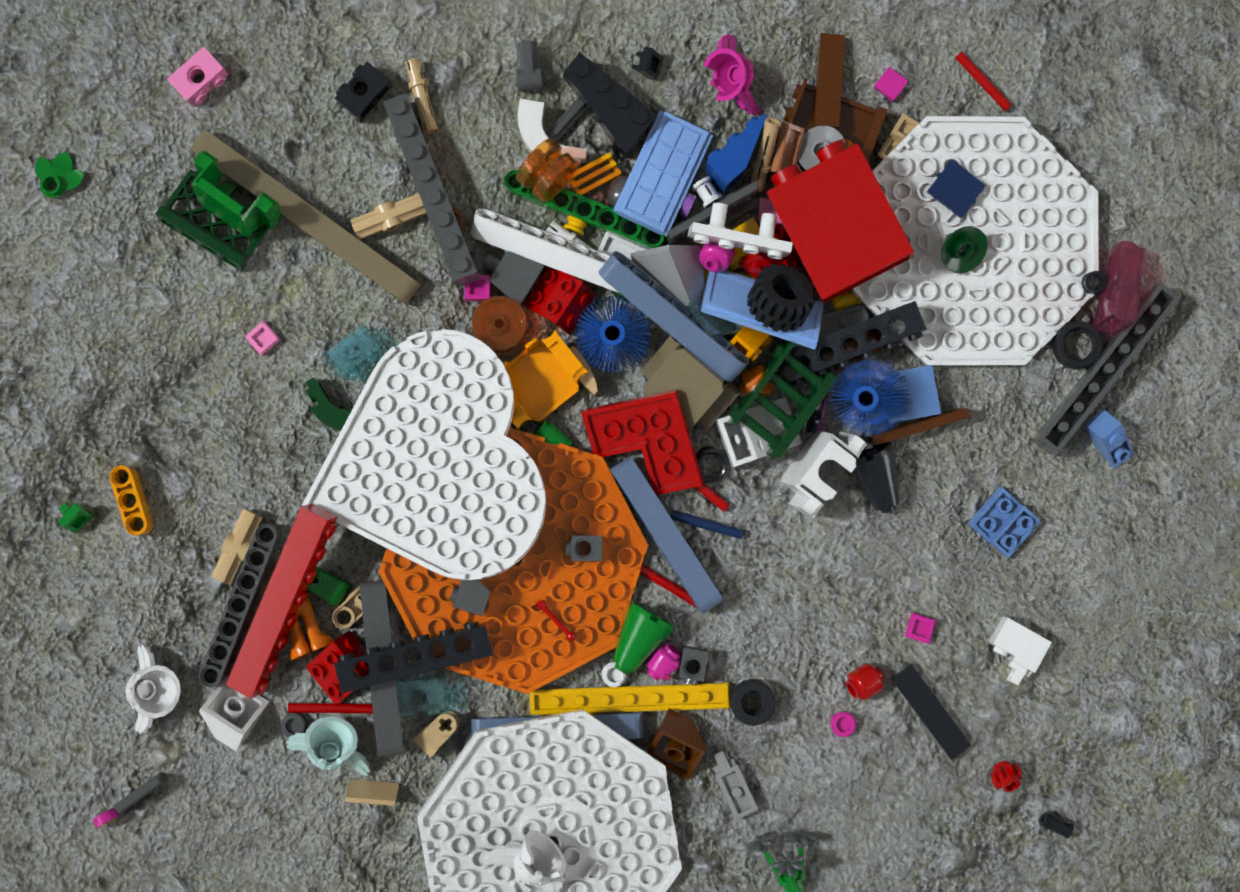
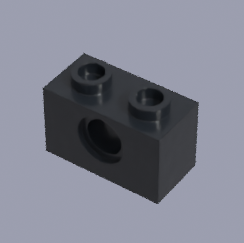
(361, 105)

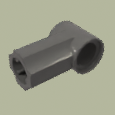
(528, 72)

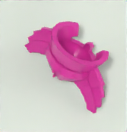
(732, 75)

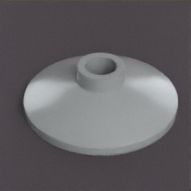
(815, 140)

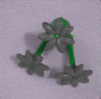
(788, 867)

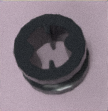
(1099, 287)

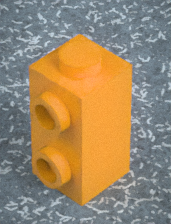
(749, 341)

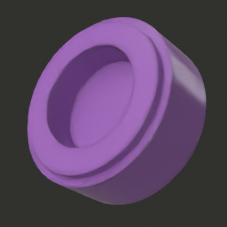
(686, 205)

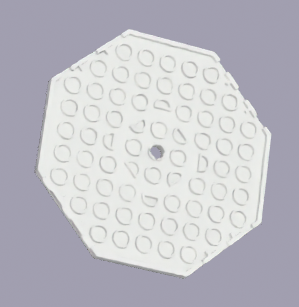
(1037, 231)
(560, 779)

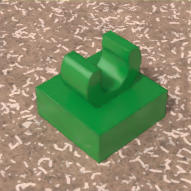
(74, 517)

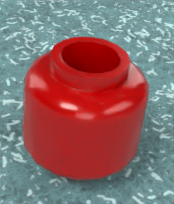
(865, 681)

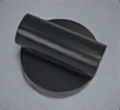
(812, 424)

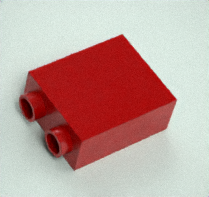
(839, 220)

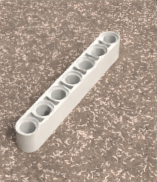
(539, 246)

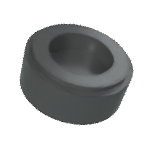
(293, 724)

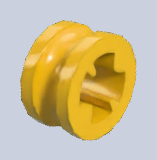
(576, 225)

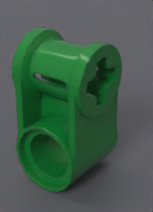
(329, 587)

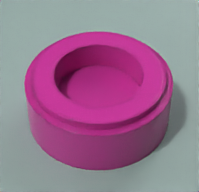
(843, 724)
(105, 818)

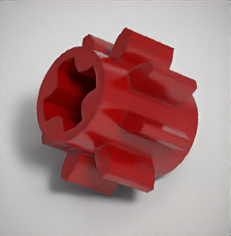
(1006, 776)

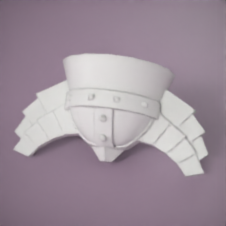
(151, 690)
(534, 861)

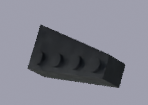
(609, 103)

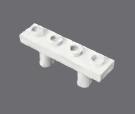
(729, 238)

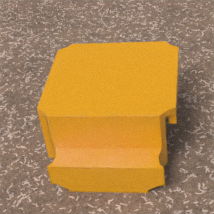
(543, 378)

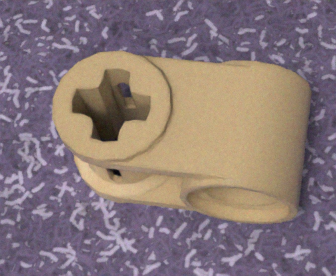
(353, 606)
(435, 735)

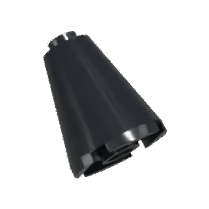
(878, 477)

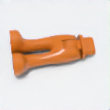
(317, 638)

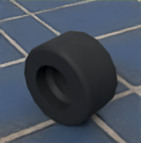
(766, 710)

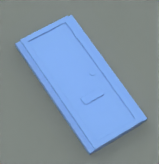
(663, 173)
(727, 299)

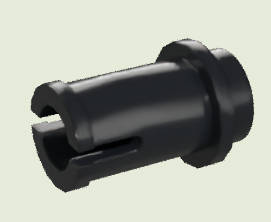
(1056, 824)

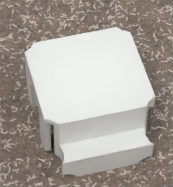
(805, 468)

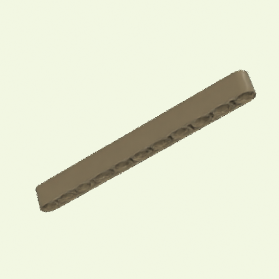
(309, 219)

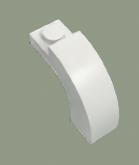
(531, 129)

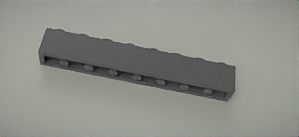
(431, 190)
(1105, 370)

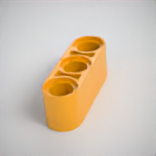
(121, 493)

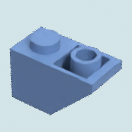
(1109, 438)

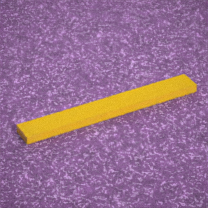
(630, 698)

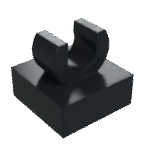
(649, 63)

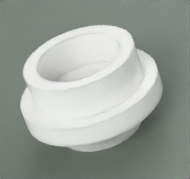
(612, 676)

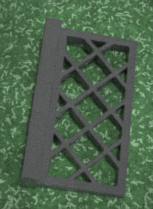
(739, 203)

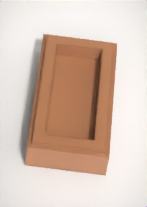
(787, 146)

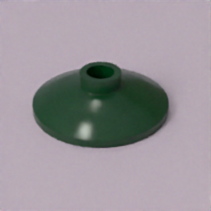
(970, 255)

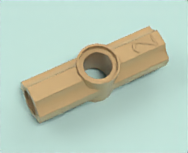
(388, 217)
(236, 547)

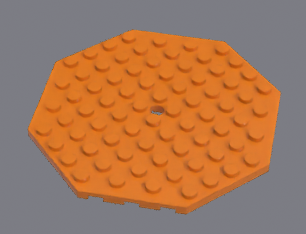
(581, 594)

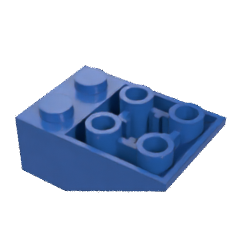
(731, 162)

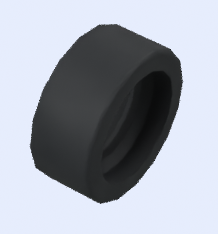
(1063, 358)

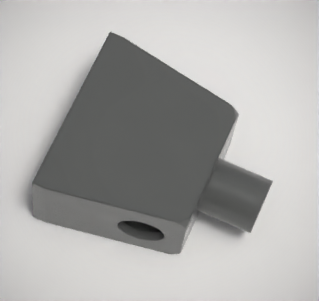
(513, 275)

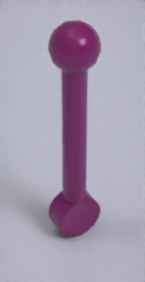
(821, 414)

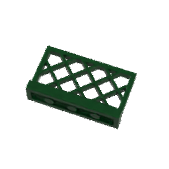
(199, 234)

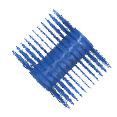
(599, 330)
(862, 405)

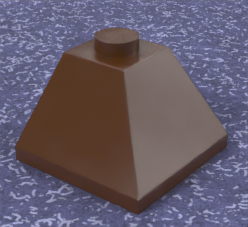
(677, 744)

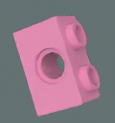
(200, 63)

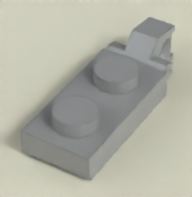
(733, 786)

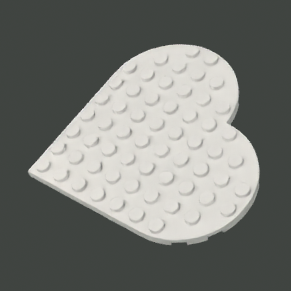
(431, 461)

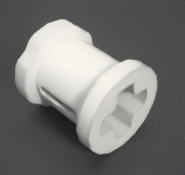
(706, 191)

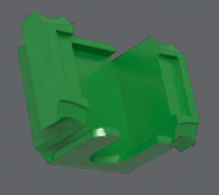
(218, 201)

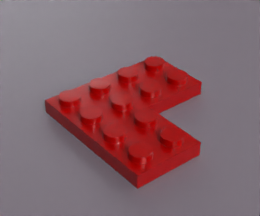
(654, 426)

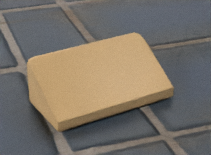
(372, 792)

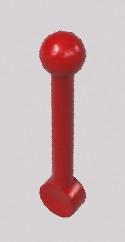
(570, 635)

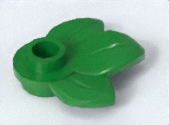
(59, 171)

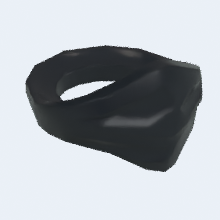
(707, 450)

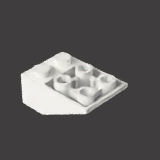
(742, 443)

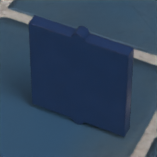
(956, 188)

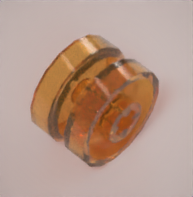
(546, 170)
(488, 315)

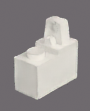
(1022, 644)

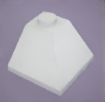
(232, 714)

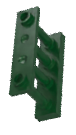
(806, 403)

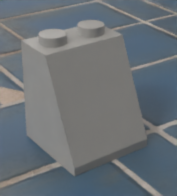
(675, 269)

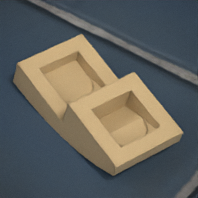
(900, 131)
(588, 379)

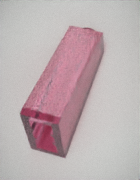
(1120, 299)

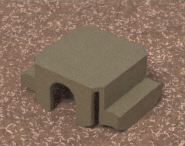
(697, 384)

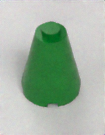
(639, 638)

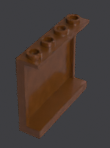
(857, 121)

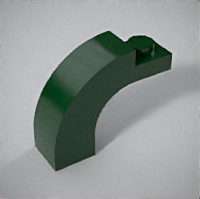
(325, 409)

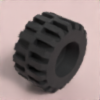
(781, 297)

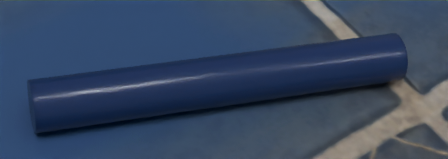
(706, 524)

